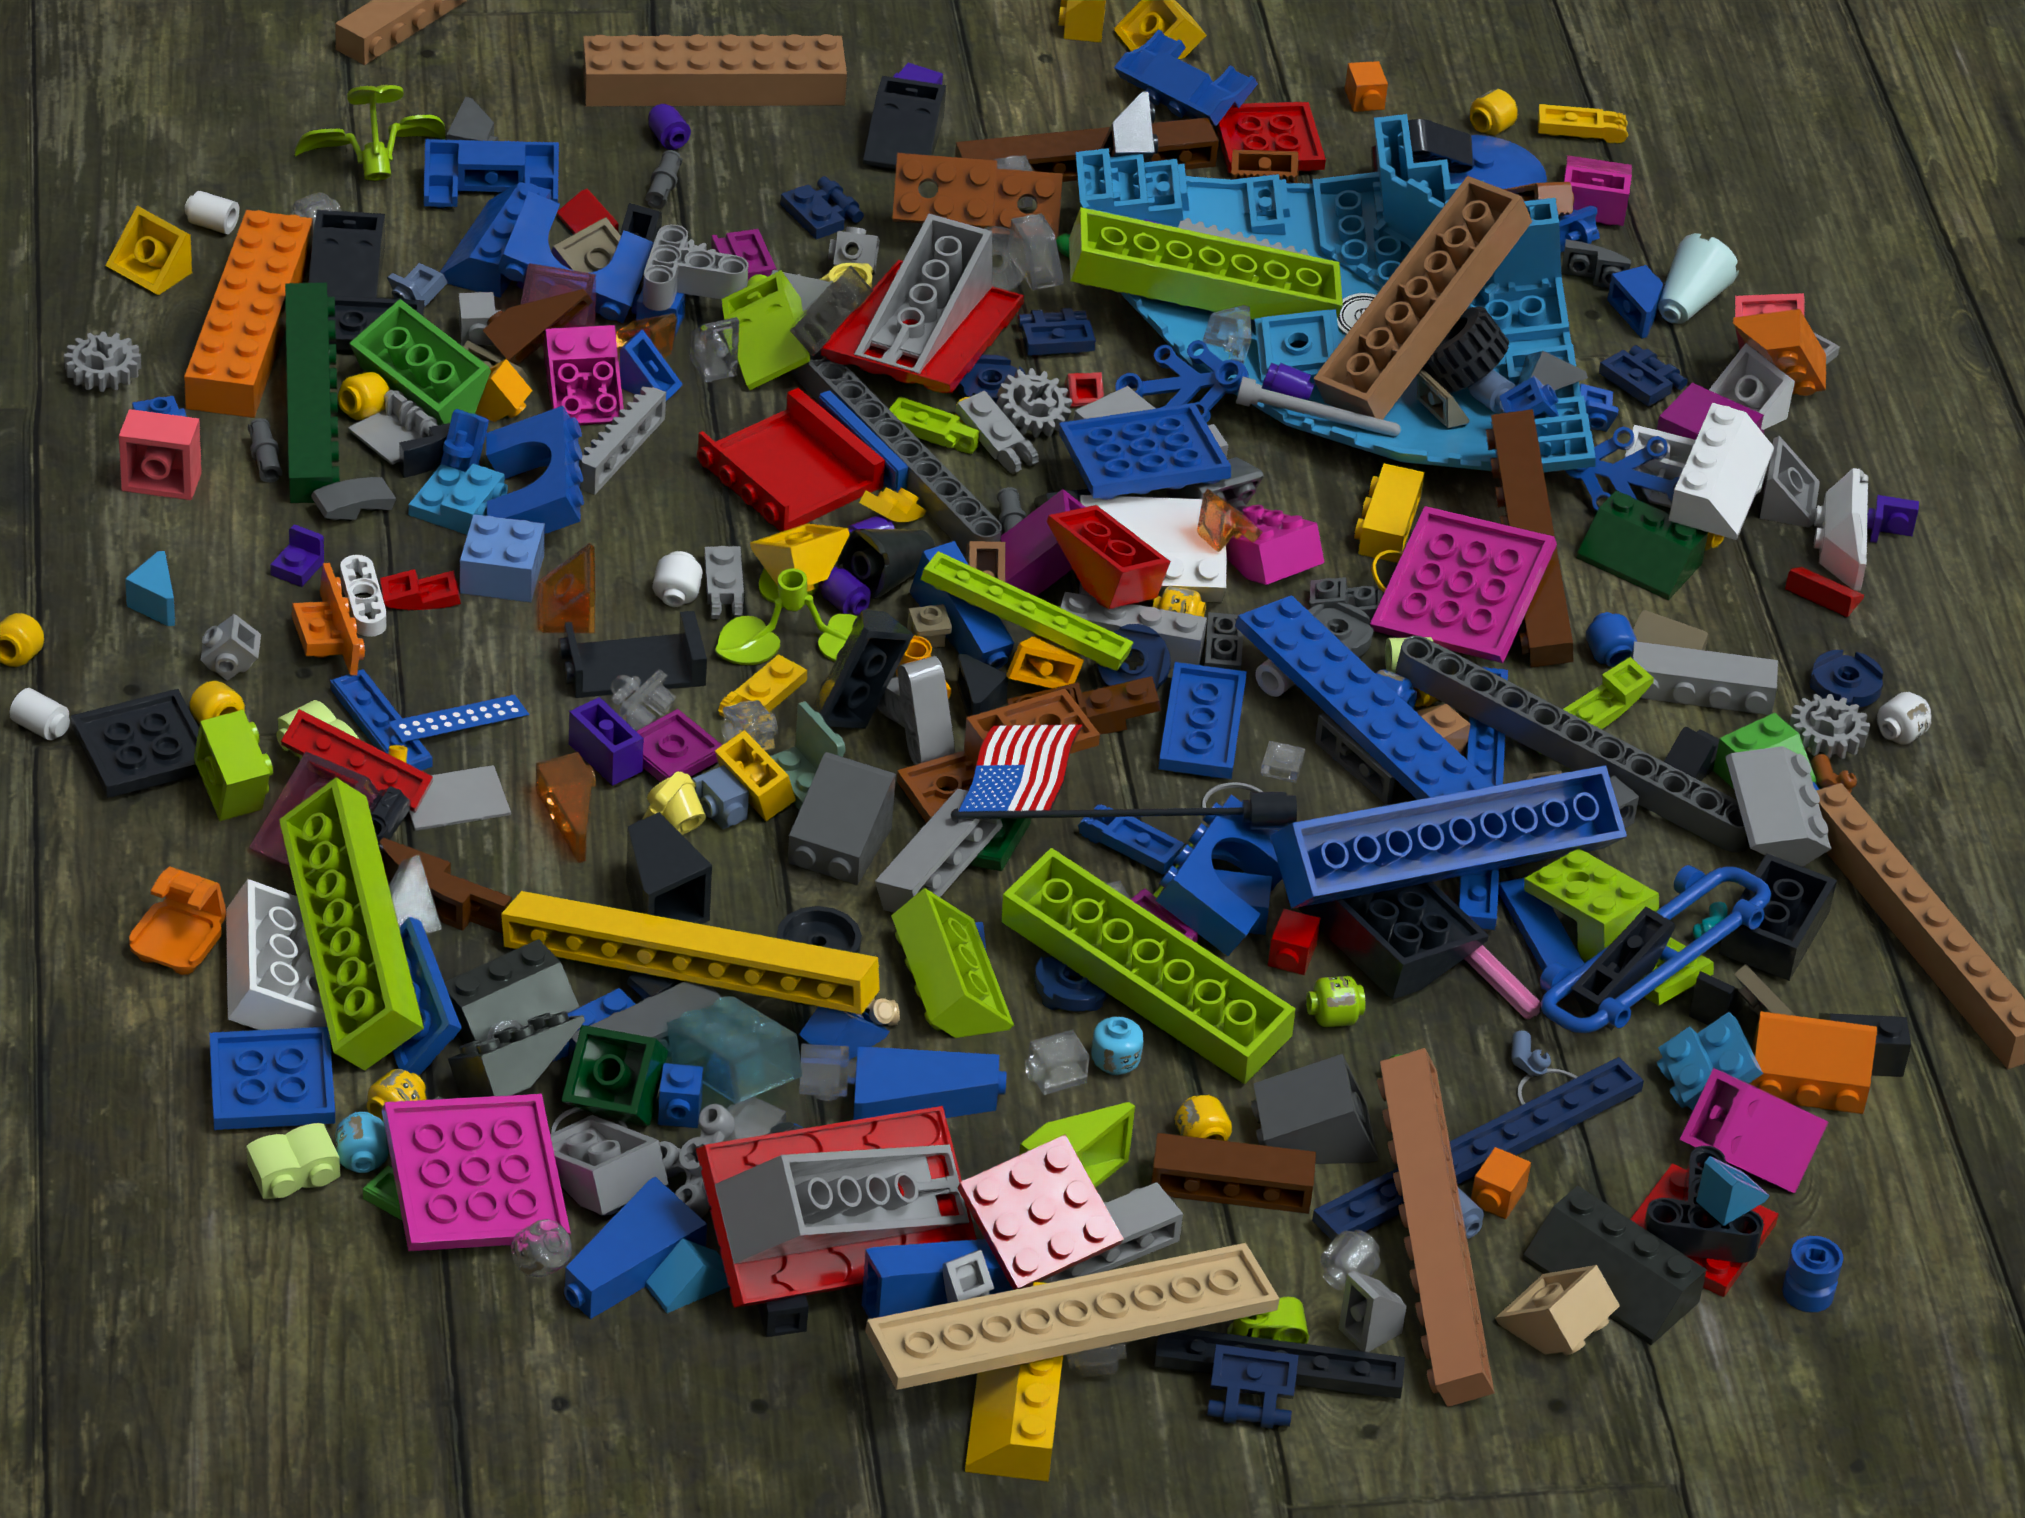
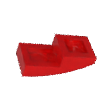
(410, 593)

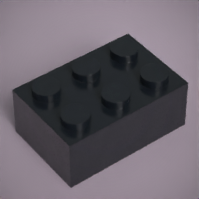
(1790, 922)

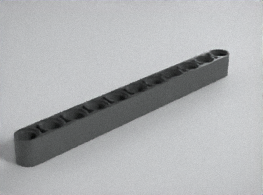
(938, 489)
(1571, 741)

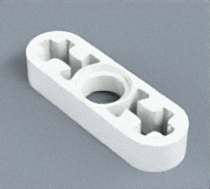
(366, 584)

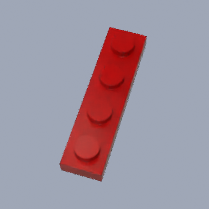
(332, 744)

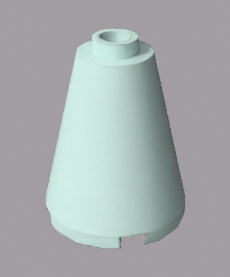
(1696, 277)

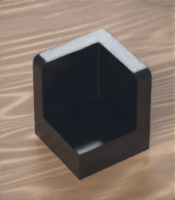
(784, 1316)

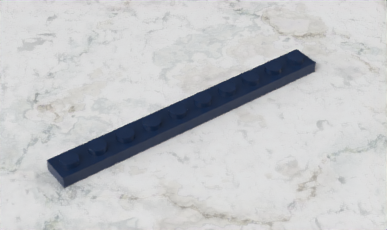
(1511, 1132)

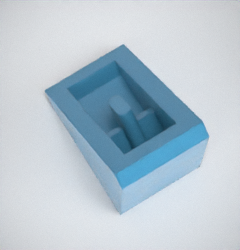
(151, 590)
(1727, 1191)
(687, 1276)

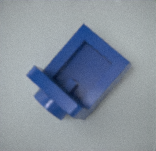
(1599, 407)

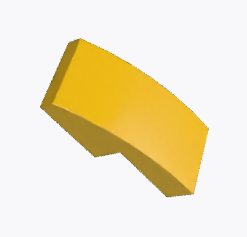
(894, 505)

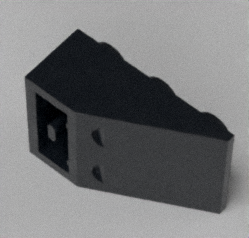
(904, 120)
(348, 252)

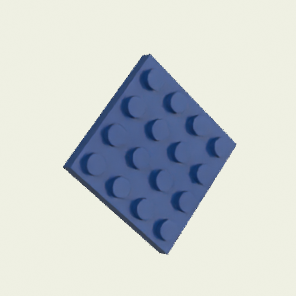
(1144, 451)

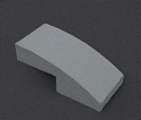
(967, 1277)

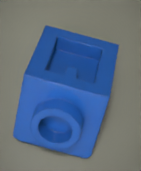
(1530, 395)

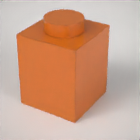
(1366, 86)
(1500, 1182)

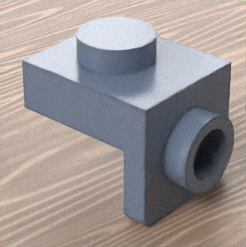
(419, 284)

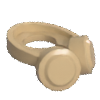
(884, 1012)

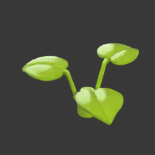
(375, 157)
(751, 642)

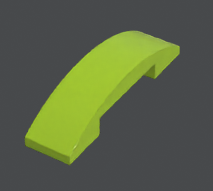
(1618, 692)

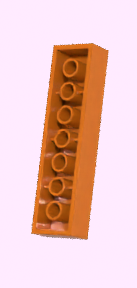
(248, 314)

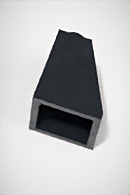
(666, 872)

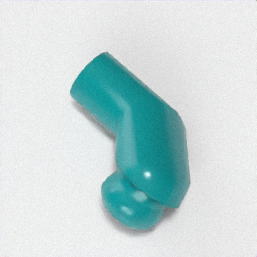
(1717, 913)

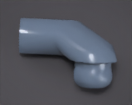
(1525, 1059)

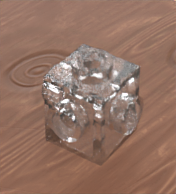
(753, 719)

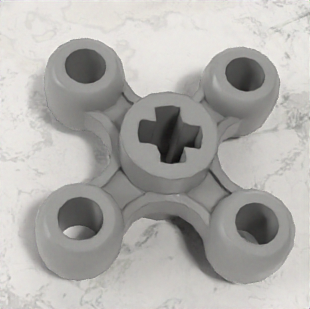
(715, 1126)

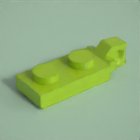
(936, 425)

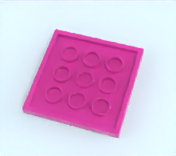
(1464, 583)
(472, 1169)

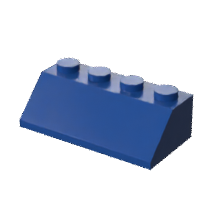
(482, 247)

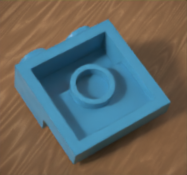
(456, 495)
(1693, 1055)

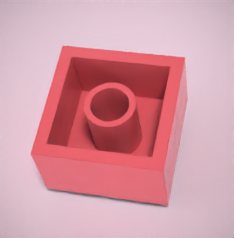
(160, 454)

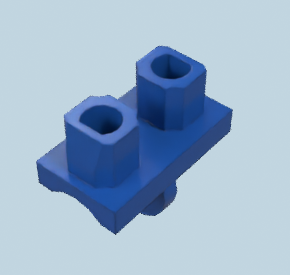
(1579, 226)
(464, 440)

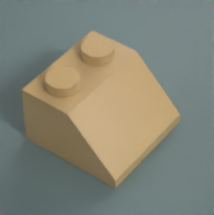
(1560, 1310)

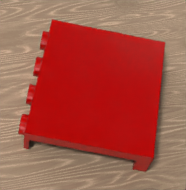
(794, 463)

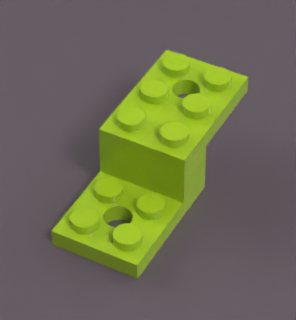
(1603, 906)

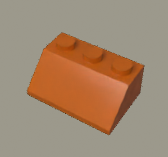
(1789, 345)
(1815, 1061)

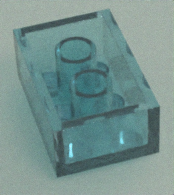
(736, 1047)

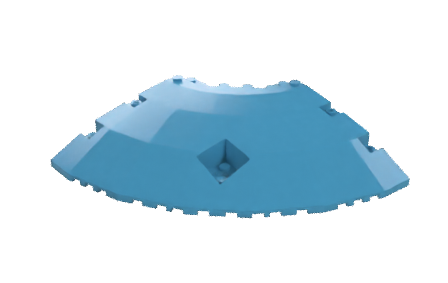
(1369, 228)

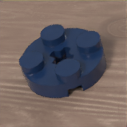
(987, 369)
(1151, 650)
(1834, 673)
(1061, 993)

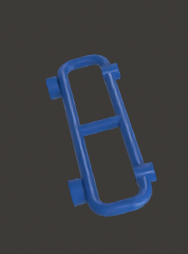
(1691, 886)

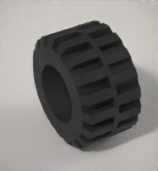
(1467, 351)

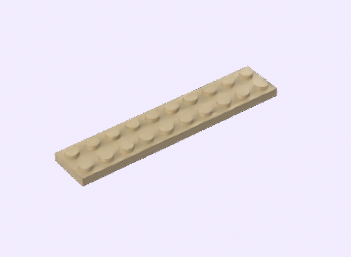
(1070, 1315)

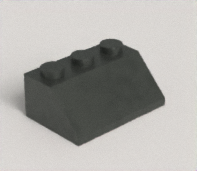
(510, 988)

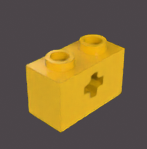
(763, 778)

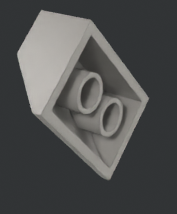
(1779, 804)

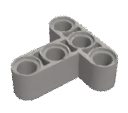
(686, 270)
(921, 706)

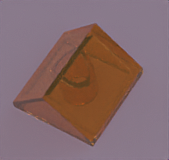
(569, 594)

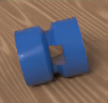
(1812, 1274)

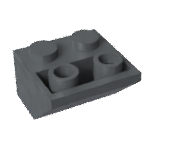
(1235, 490)

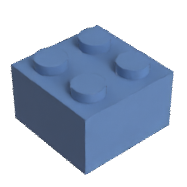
(502, 558)

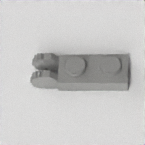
(997, 432)
(724, 579)

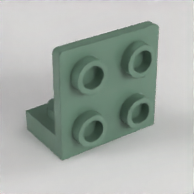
(811, 743)

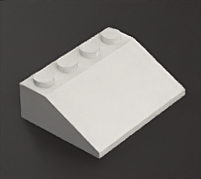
(1171, 529)
(270, 962)

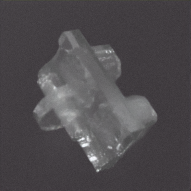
(636, 698)

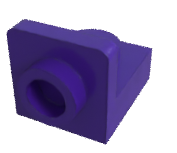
(1892, 516)
(300, 558)

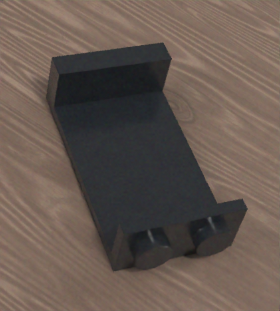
(595, 665)

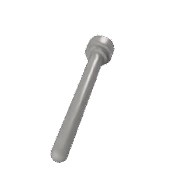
(1253, 393)

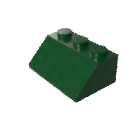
(1642, 545)

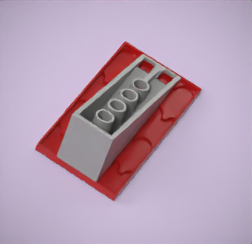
(930, 311)
(811, 1200)

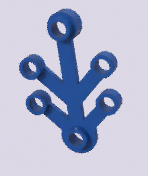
(1190, 380)
(1623, 472)

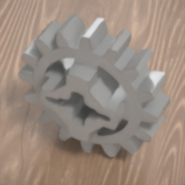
(102, 361)
(1034, 402)
(1830, 726)

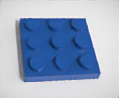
(272, 1078)

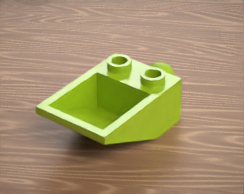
(765, 318)
(1098, 1138)

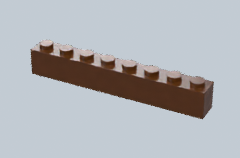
(1187, 140)
(1527, 507)

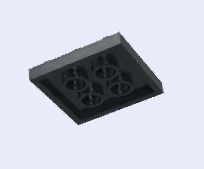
(139, 742)

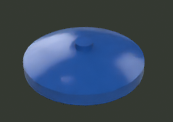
(1501, 164)

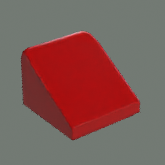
(1084, 388)

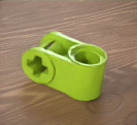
(1283, 1325)

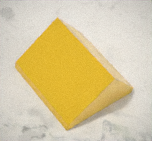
(152, 252)

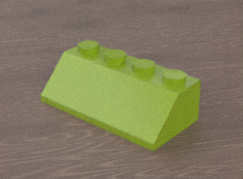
(950, 967)

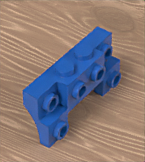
(1180, 85)
(486, 167)

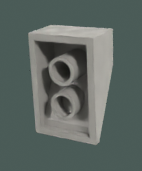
(605, 1163)

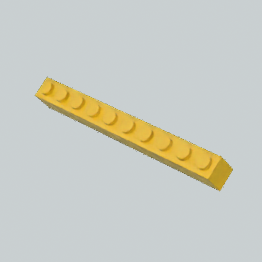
(693, 952)

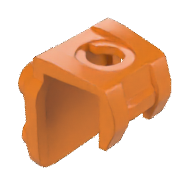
(183, 925)

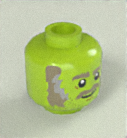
(1336, 1001)

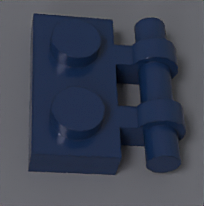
(813, 209)
(1056, 332)
(1642, 374)
(1253, 1373)

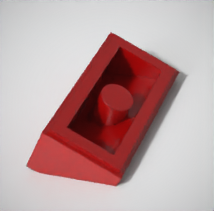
(584, 211)
(1823, 591)

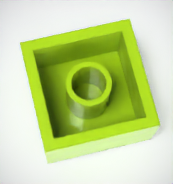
(232, 764)

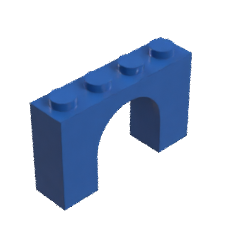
(614, 283)
(533, 443)
(1197, 893)

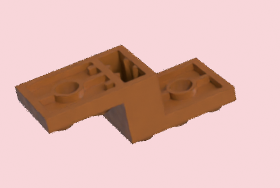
(972, 191)
(957, 770)

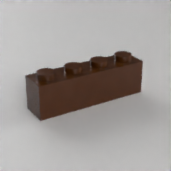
(1234, 1173)

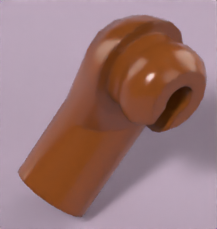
(1826, 776)

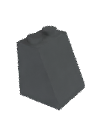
(843, 819)
(1317, 1112)

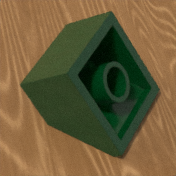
(615, 1074)

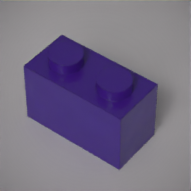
(606, 741)

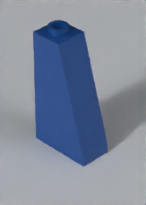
(973, 628)
(921, 1079)
(630, 1248)
(912, 1275)

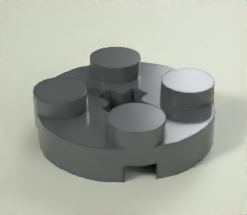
(1351, 620)

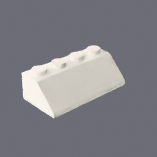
(1721, 473)

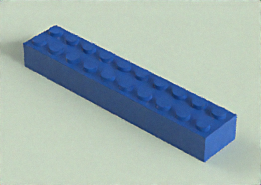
(1447, 836)

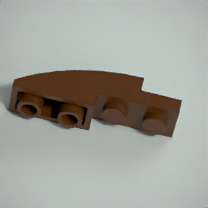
(1111, 704)
(454, 897)

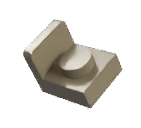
(930, 623)

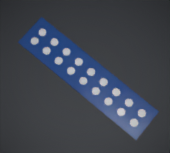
(458, 718)

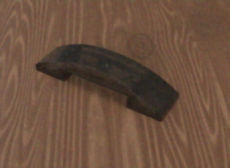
(830, 310)

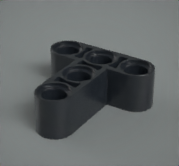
(1437, 142)
(1694, 1230)

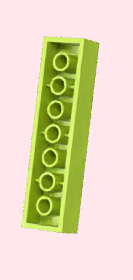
(1198, 268)
(350, 924)
(1148, 965)

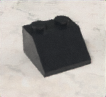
(1891, 1044)

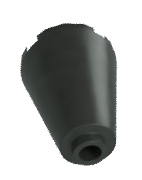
(883, 556)

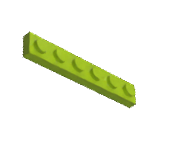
(1027, 611)

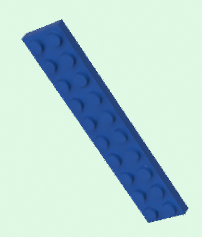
(1358, 700)

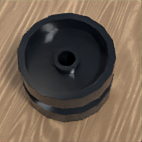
(822, 928)

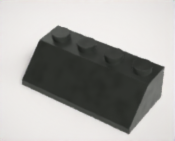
(1644, 1273)

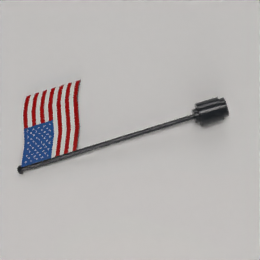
(1026, 767)

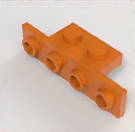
(327, 626)

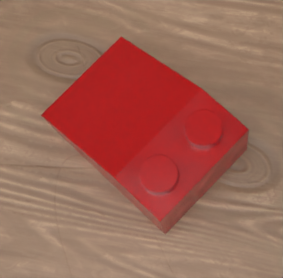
(1108, 557)

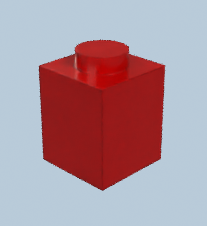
(1294, 942)

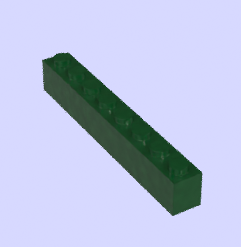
(309, 388)

